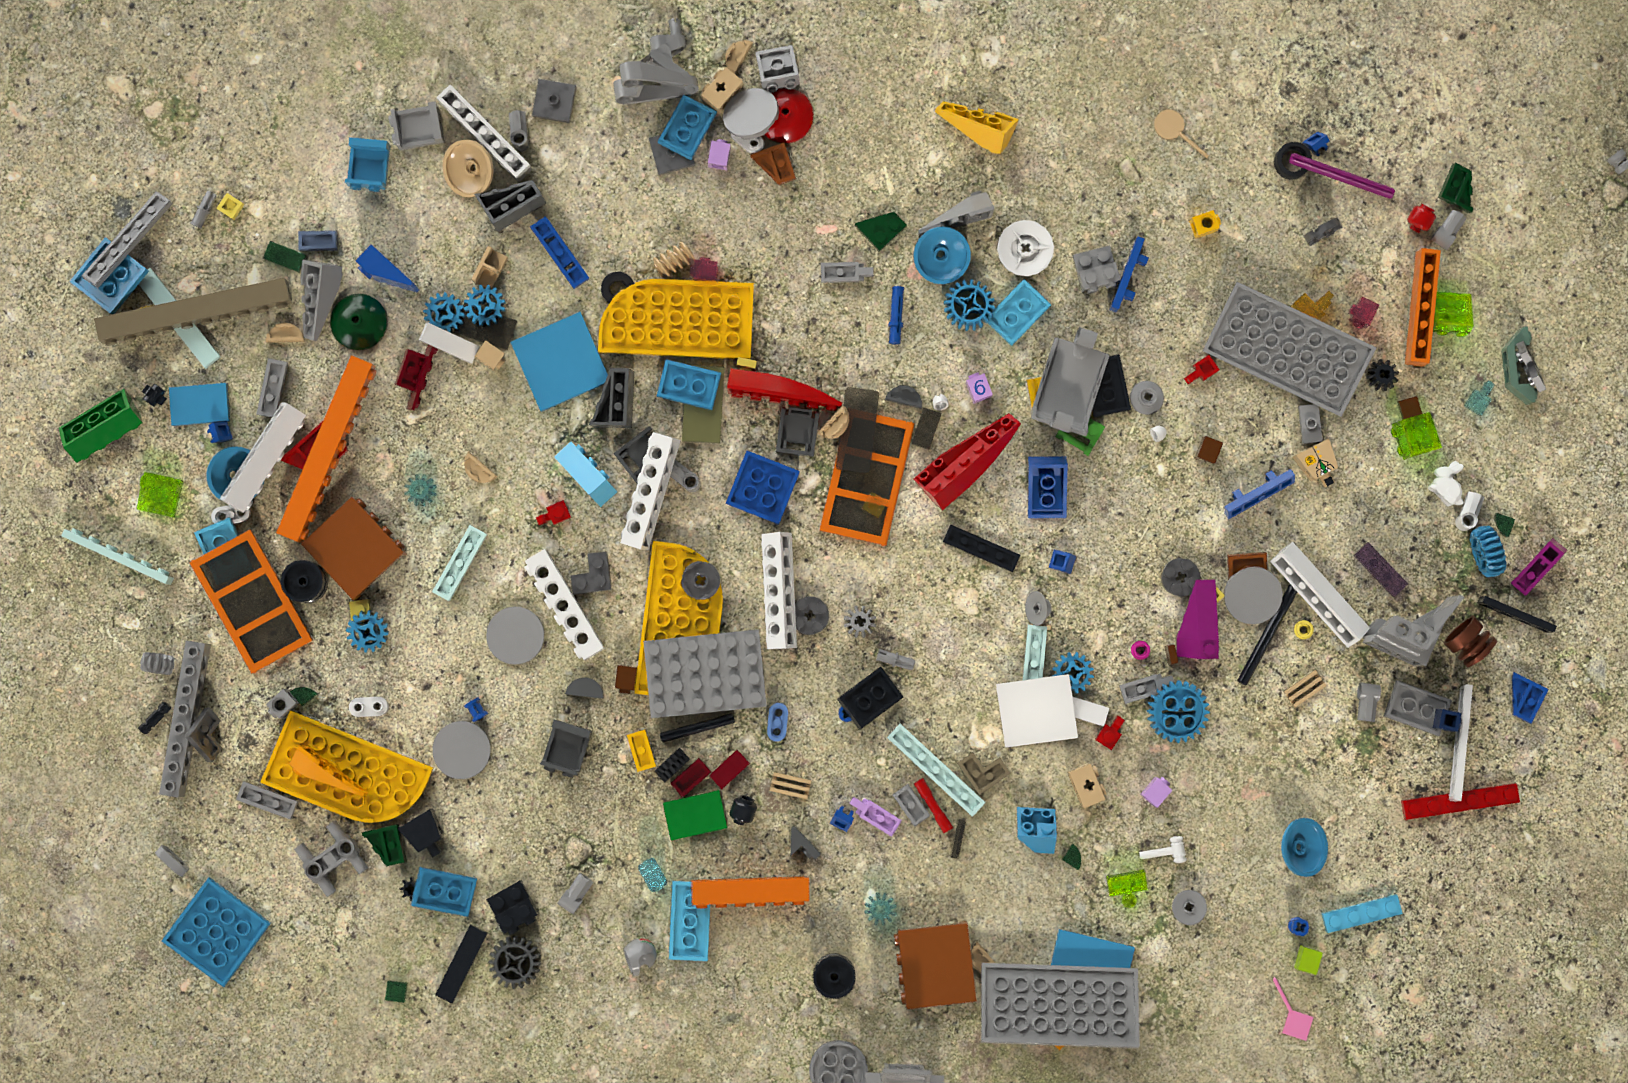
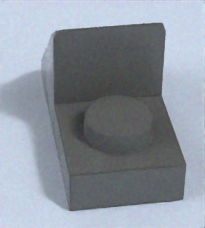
(799, 840)

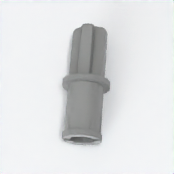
(203, 210)
(895, 659)

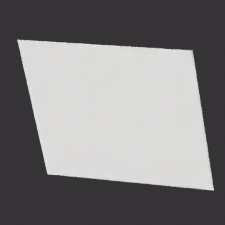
(1037, 710)

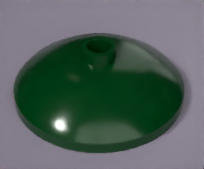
(369, 328)

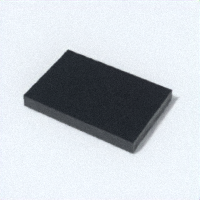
(1112, 393)
(870, 698)

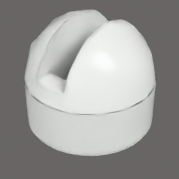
(940, 402)
(1158, 433)

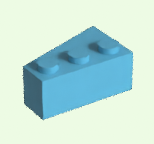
(585, 473)

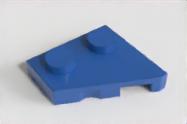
(1526, 697)

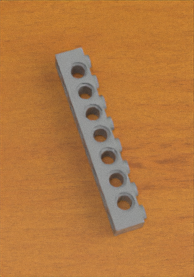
(184, 715)

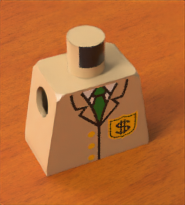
(1318, 462)

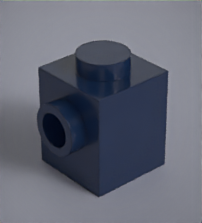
(1447, 720)

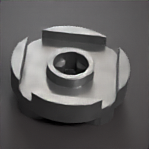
(1323, 231)
(1171, 571)
(690, 577)
(819, 609)

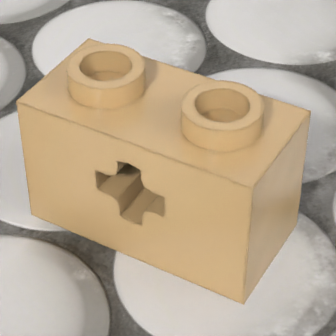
(719, 100)
(490, 356)
(1085, 796)

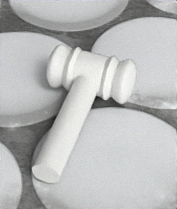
(1176, 850)

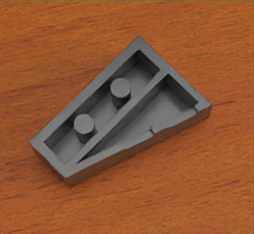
(510, 203)
(616, 401)

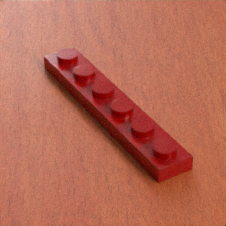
(1471, 800)

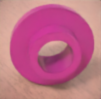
(1146, 648)

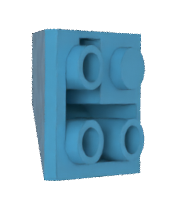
(1037, 829)

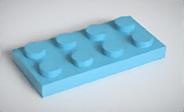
(688, 926)

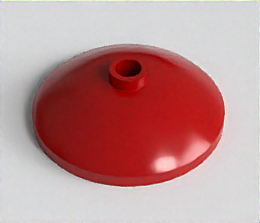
(797, 122)

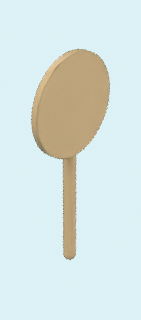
(1170, 125)

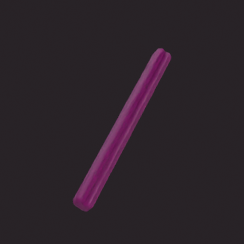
(1341, 175)

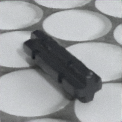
(154, 718)

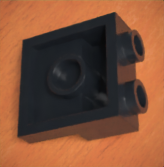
(513, 907)

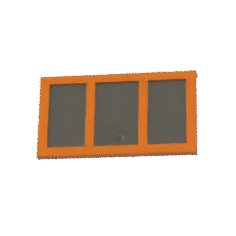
(850, 490)
(251, 601)

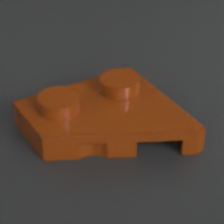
(776, 163)

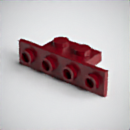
(413, 374)

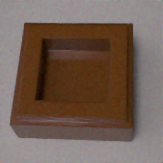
(1409, 407)
(1171, 654)

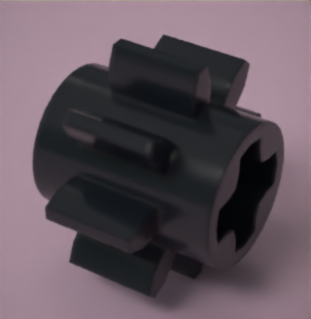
(154, 395)
(405, 888)

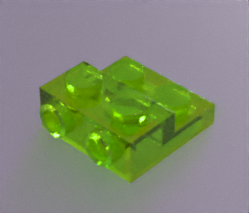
(1453, 314)
(1416, 436)

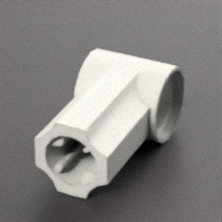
(1470, 509)

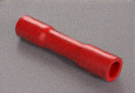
(939, 815)

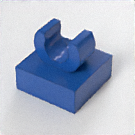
(1316, 142)
(220, 432)
(842, 820)

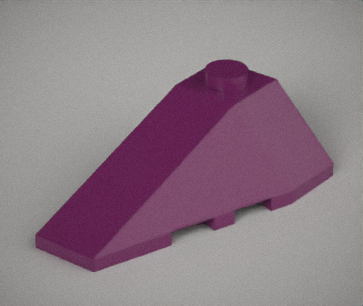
(1199, 629)

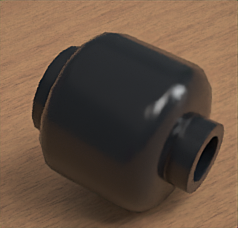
(743, 810)

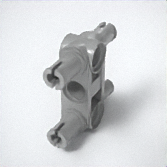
(331, 858)

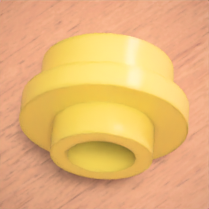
(1309, 629)

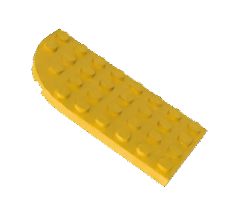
(679, 319)
(669, 608)
(389, 777)

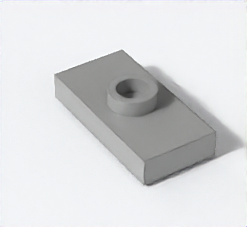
(1310, 424)
(911, 805)

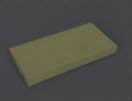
(703, 424)

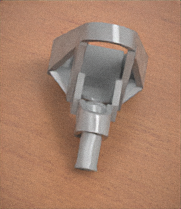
(656, 68)

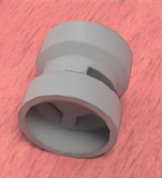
(1617, 158)

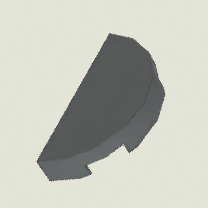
(905, 395)
(585, 687)

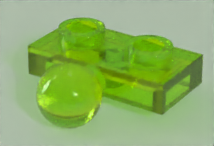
(1127, 884)

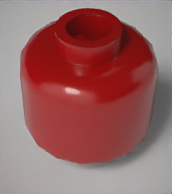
(1421, 218)

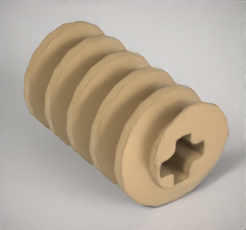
(673, 259)

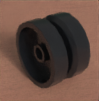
(294, 576)
(832, 964)

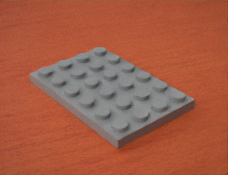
(704, 673)

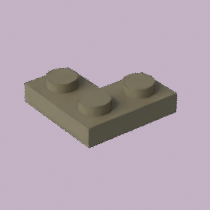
(983, 777)

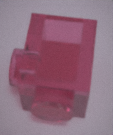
(704, 270)
(1362, 312)

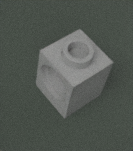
(290, 701)

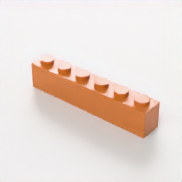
(1422, 307)
(749, 890)

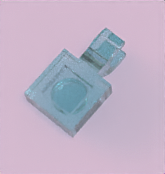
(1479, 400)

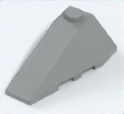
(968, 211)
(320, 289)

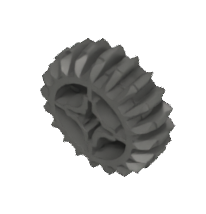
(519, 970)

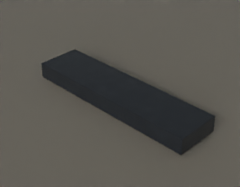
(981, 548)
(1516, 614)
(461, 963)

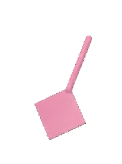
(1297, 1023)

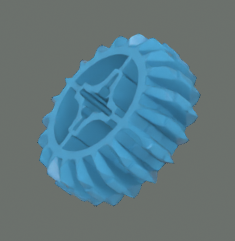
(961, 302)
(1488, 551)

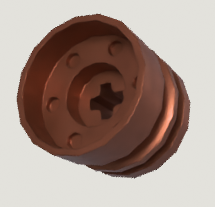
(1473, 645)

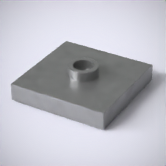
(554, 101)
(666, 159)

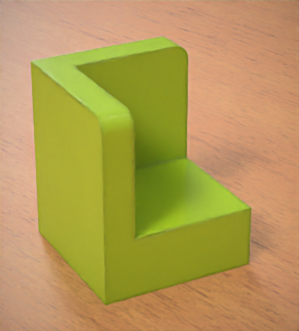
(1308, 960)

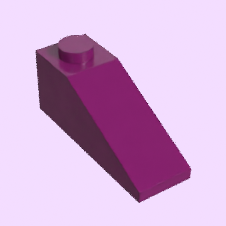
(1539, 566)

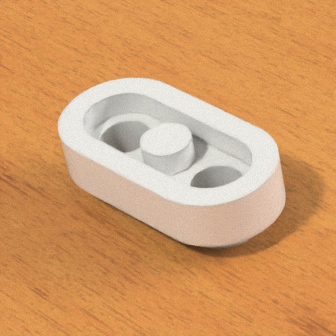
(746, 144)
(230, 512)
(368, 706)

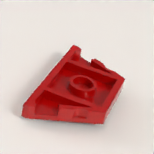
(299, 453)

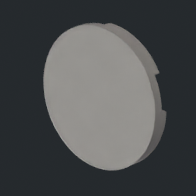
(750, 113)
(1253, 595)
(515, 635)
(461, 750)
(838, 1063)

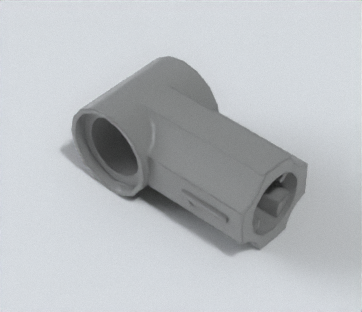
(518, 129)
(1446, 234)
(682, 475)
(1368, 697)
(573, 897)

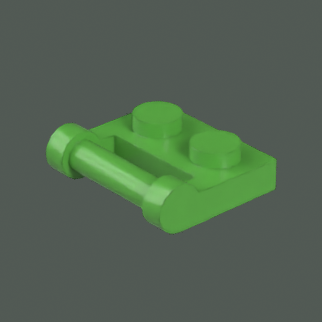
(1094, 431)

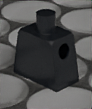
(424, 832)

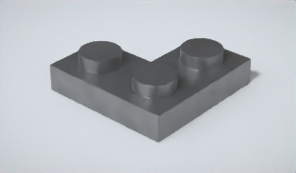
(1531, 368)
(598, 577)
(200, 735)

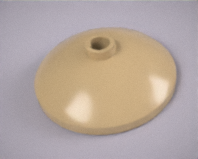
(460, 171)

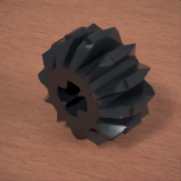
(1377, 369)

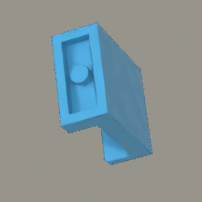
(368, 164)

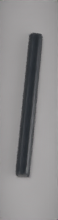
(1267, 636)

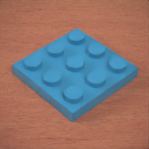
(117, 286)

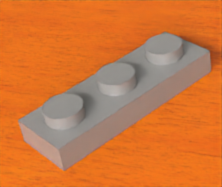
(272, 387)
(267, 800)

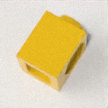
(1197, 227)

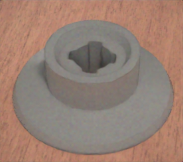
(1142, 405)
(1037, 608)
(1197, 912)

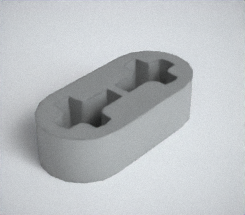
(172, 860)

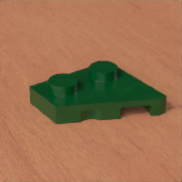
(1458, 188)
(881, 229)
(387, 844)

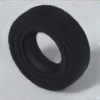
(610, 279)

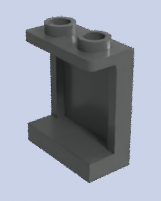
(566, 748)

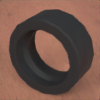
(1281, 170)

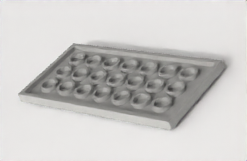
(1289, 349)
(1059, 1005)

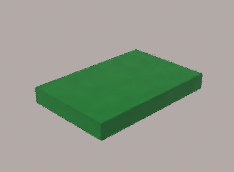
(695, 815)

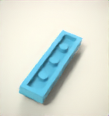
(1361, 913)

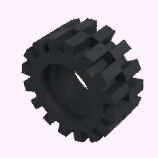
(672, 765)

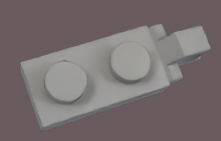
(844, 272)
(1143, 687)

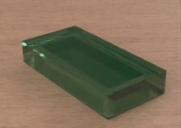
(284, 256)

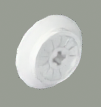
(1023, 234)

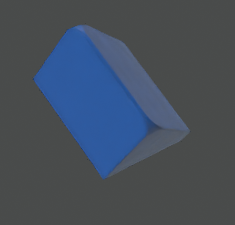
(1062, 561)

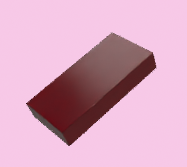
(729, 769)
(690, 777)

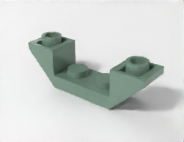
(1524, 392)

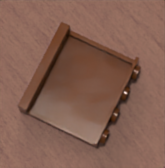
(354, 547)
(935, 965)

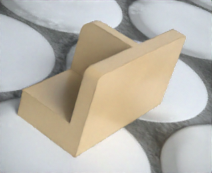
(489, 268)

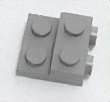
(777, 68)
(1096, 269)

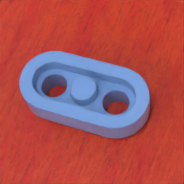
(777, 722)

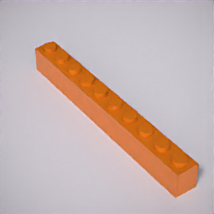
(326, 448)

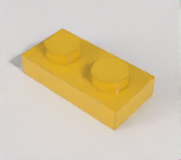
(641, 750)

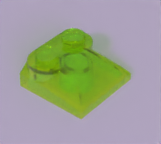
(159, 494)

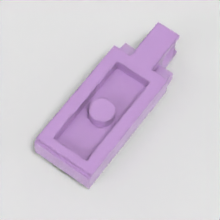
(876, 815)

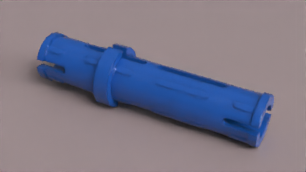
(896, 315)

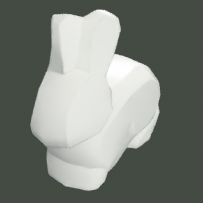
(1445, 486)

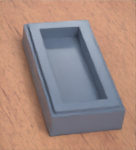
(317, 240)

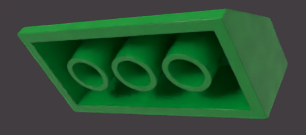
(100, 426)

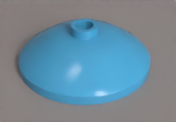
(949, 266)
(220, 467)
(1304, 847)

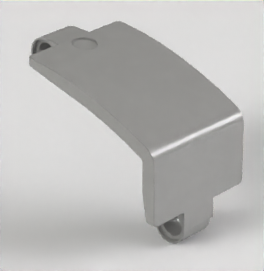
(1070, 383)

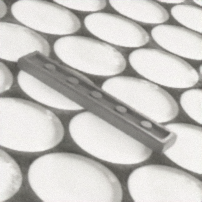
(127, 239)

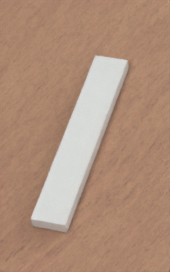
(1460, 744)

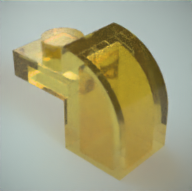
(1308, 306)

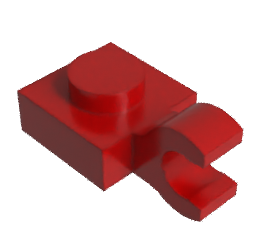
(1204, 369)
(556, 512)
(1109, 734)

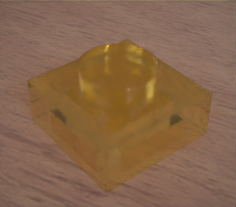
(874, 504)

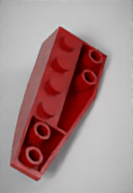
(777, 389)
(964, 463)

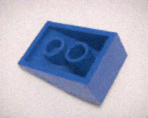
(376, 265)
(1047, 486)

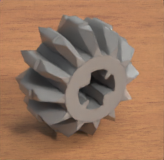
(857, 628)
(157, 663)

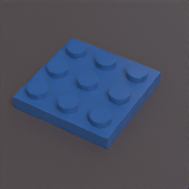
(762, 487)

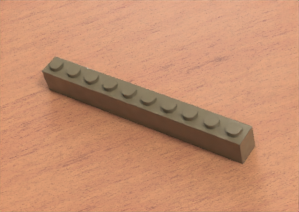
(192, 311)

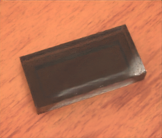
(926, 428)
(957, 840)

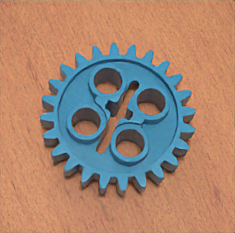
(1179, 694)

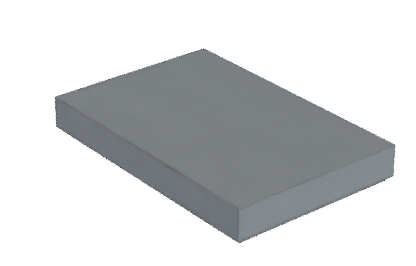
(1415, 707)

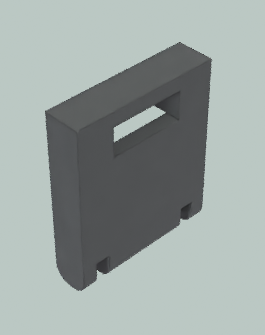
(797, 428)
(636, 450)

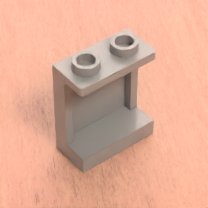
(417, 127)

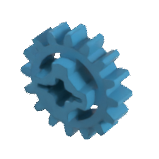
(476, 303)
(446, 306)
(374, 634)
(1071, 663)

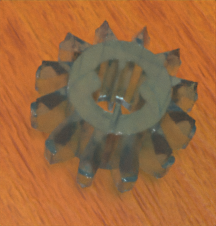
(414, 487)
(652, 874)
(881, 901)

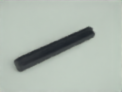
(697, 727)

